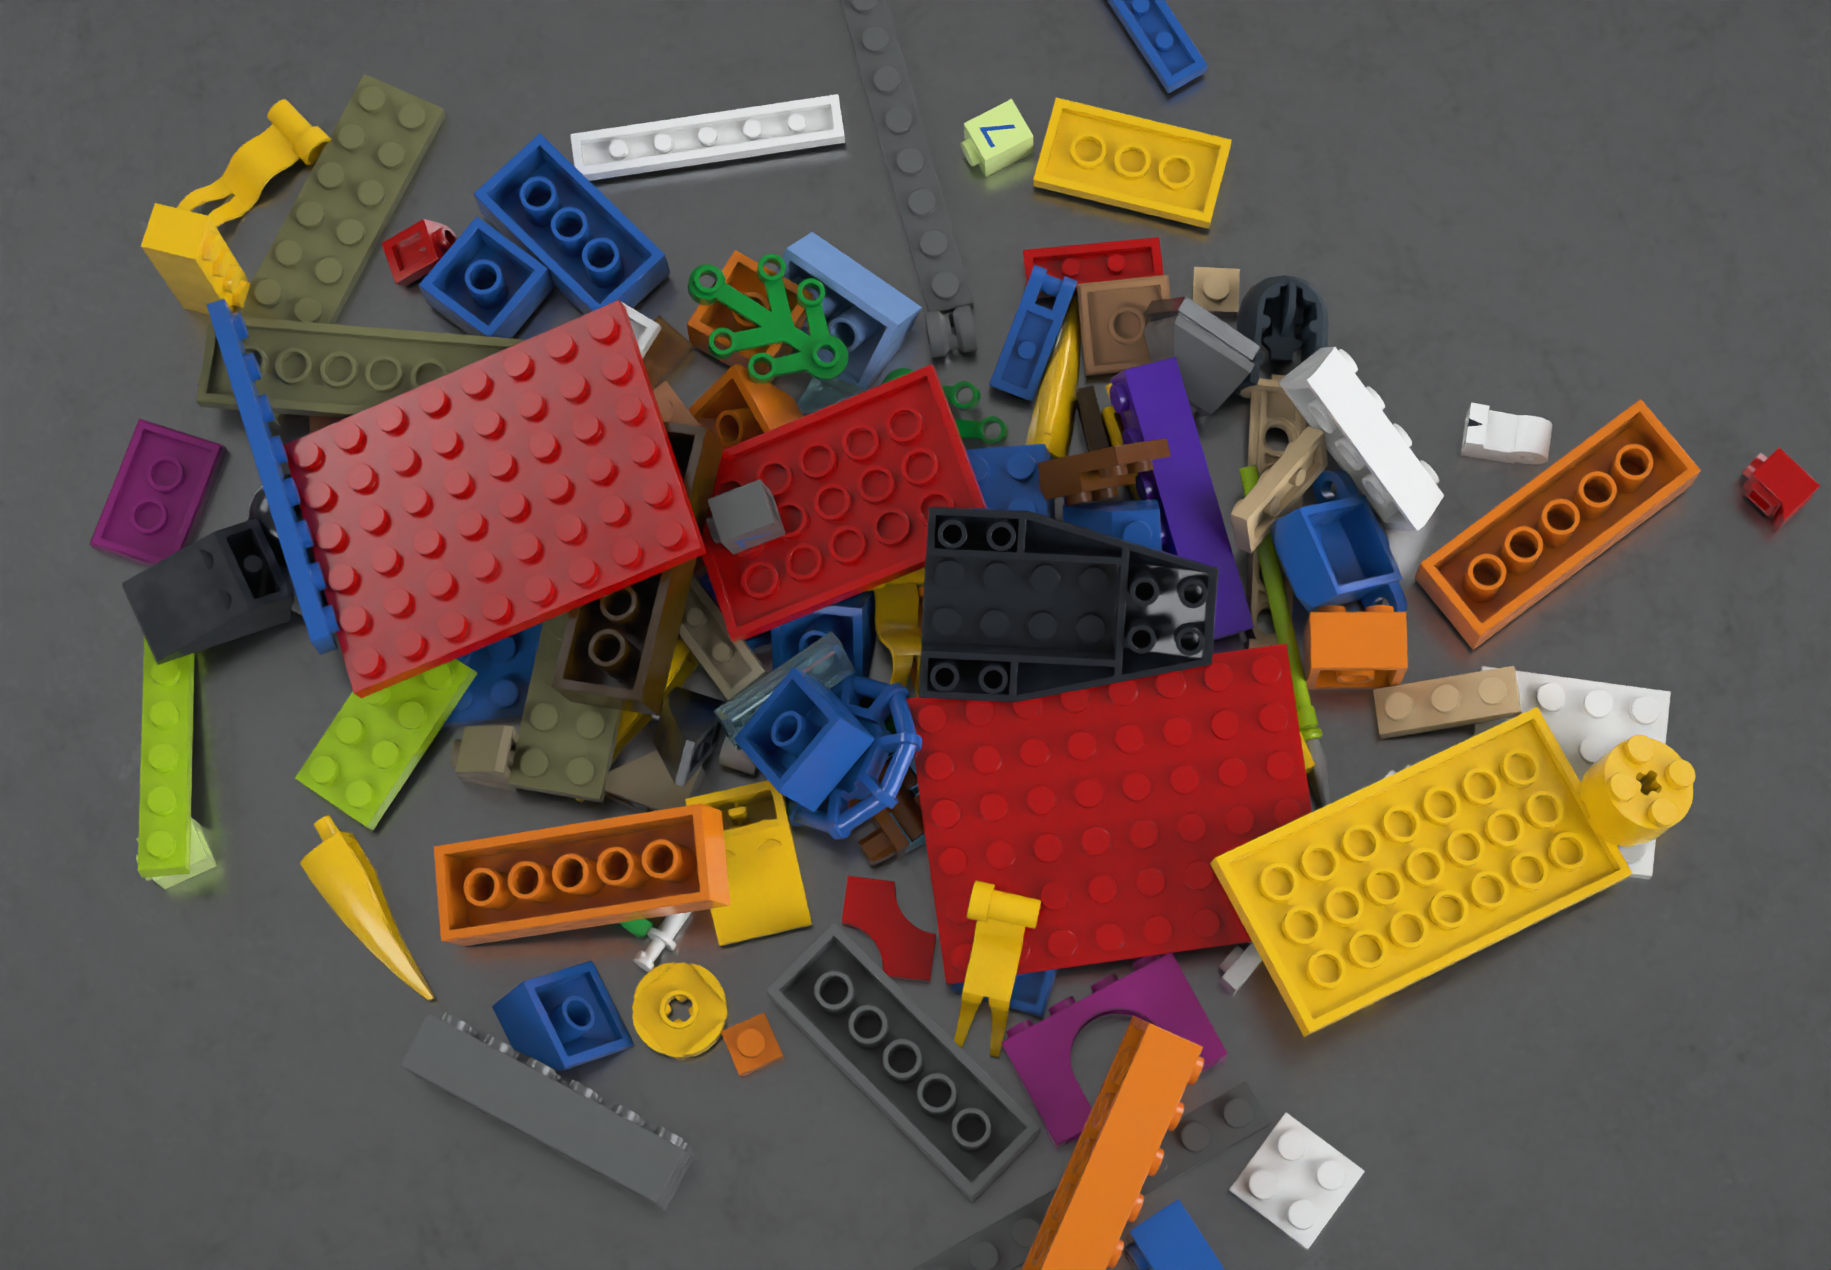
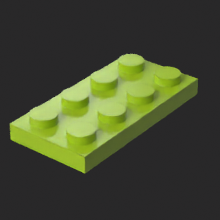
(381, 741)

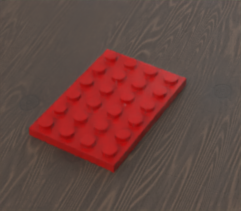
(850, 499)

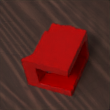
(1778, 486)

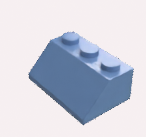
(857, 307)

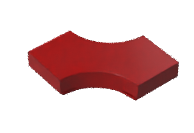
(874, 910)

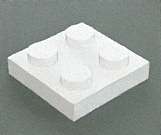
(1296, 1181)

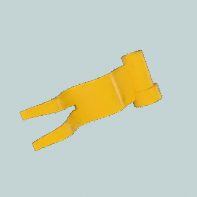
(260, 160)
(898, 623)
(994, 956)

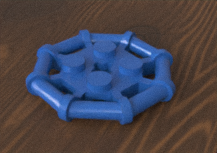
(864, 774)

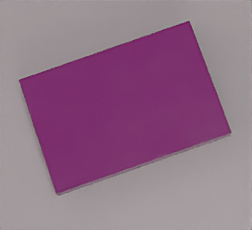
(157, 494)

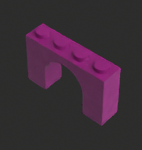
(1042, 1051)

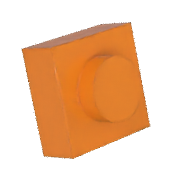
(752, 1044)

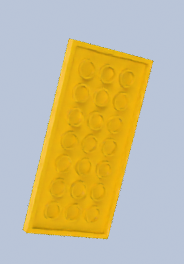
(1418, 871)

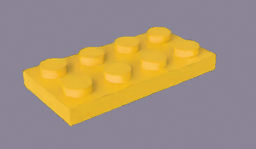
(1132, 163)

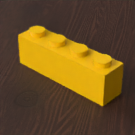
(194, 259)

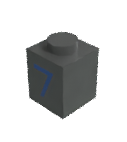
(744, 517)

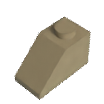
(485, 755)
(648, 785)

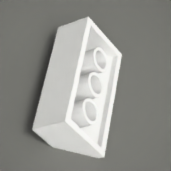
(1364, 439)

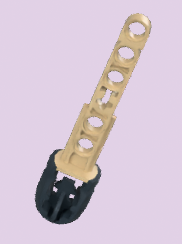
(1282, 305)

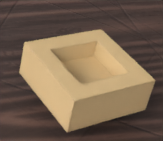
(1217, 290)

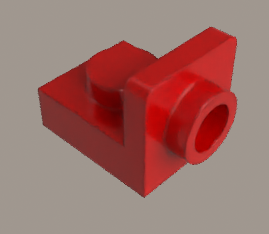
(417, 250)

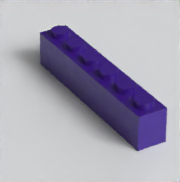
(1191, 522)

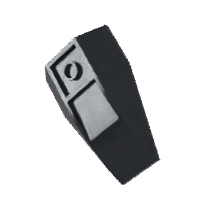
(1053, 607)

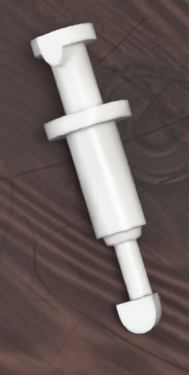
(661, 938)

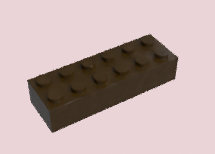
(624, 642)

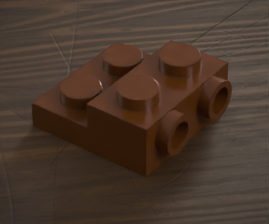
(1098, 472)

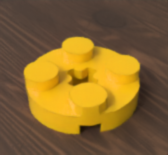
(652, 1007)

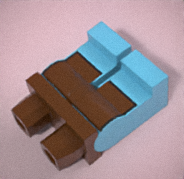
(898, 828)

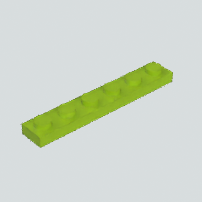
(166, 766)

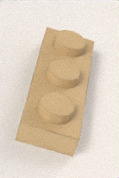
(1279, 489)
(1447, 702)

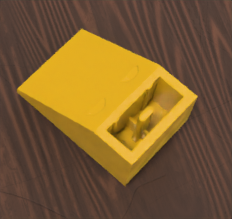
(761, 864)

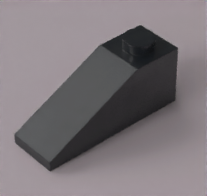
(686, 732)

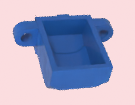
(1337, 549)

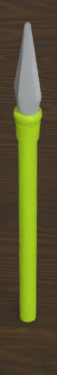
(1286, 634)

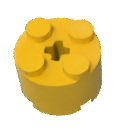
(1637, 791)

